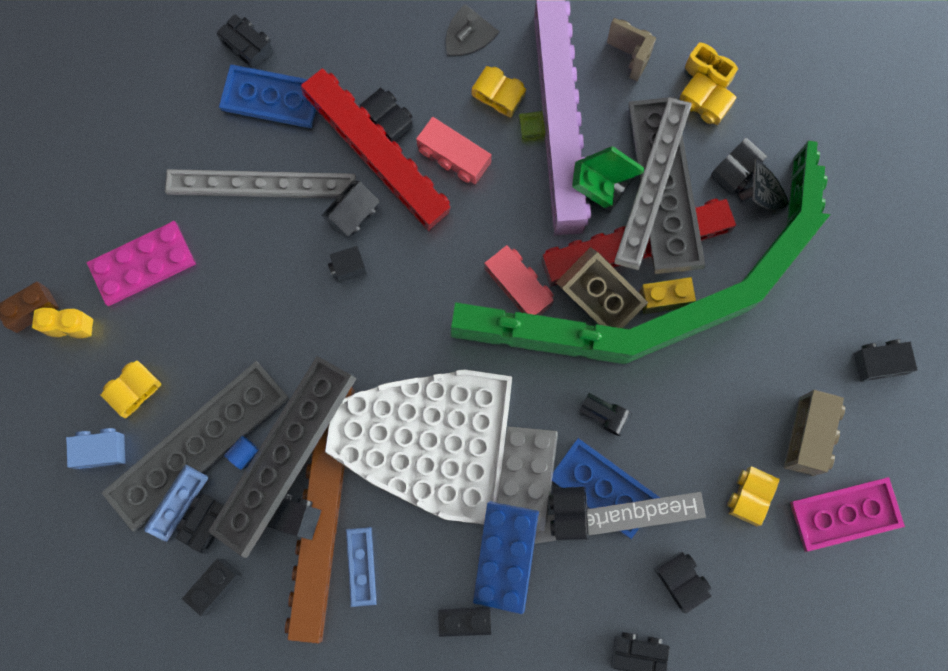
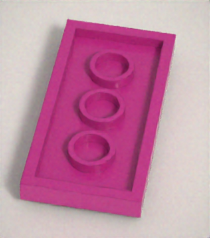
(141, 263)
(847, 514)

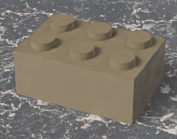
(601, 290)
(815, 433)

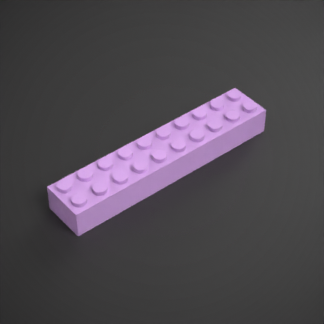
(560, 114)

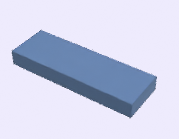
(175, 503)
(361, 567)

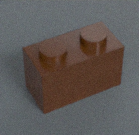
(19, 309)

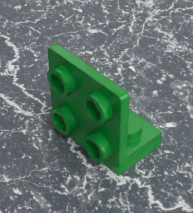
(599, 172)

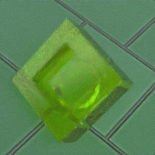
(532, 125)

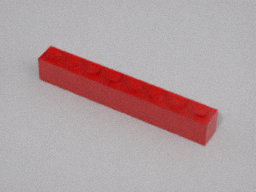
(376, 149)
(713, 220)

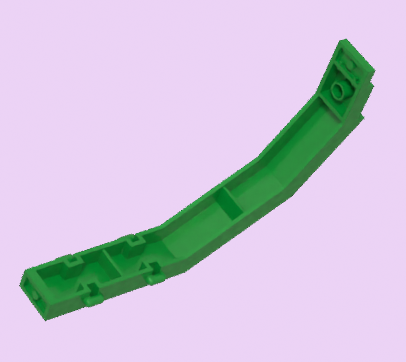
(627, 345)

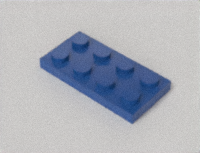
(266, 96)
(602, 479)
(505, 557)

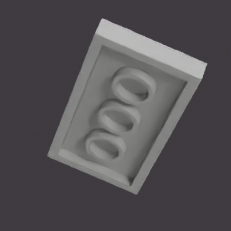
(528, 470)

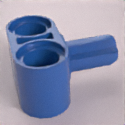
(241, 453)

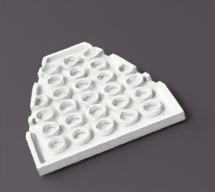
(428, 440)

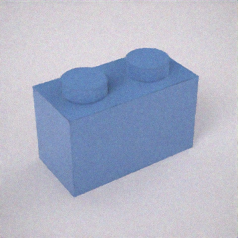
(95, 450)

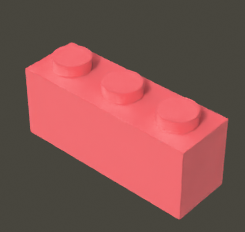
(453, 151)
(519, 282)

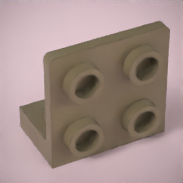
(634, 42)

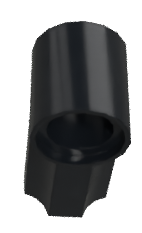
(611, 417)

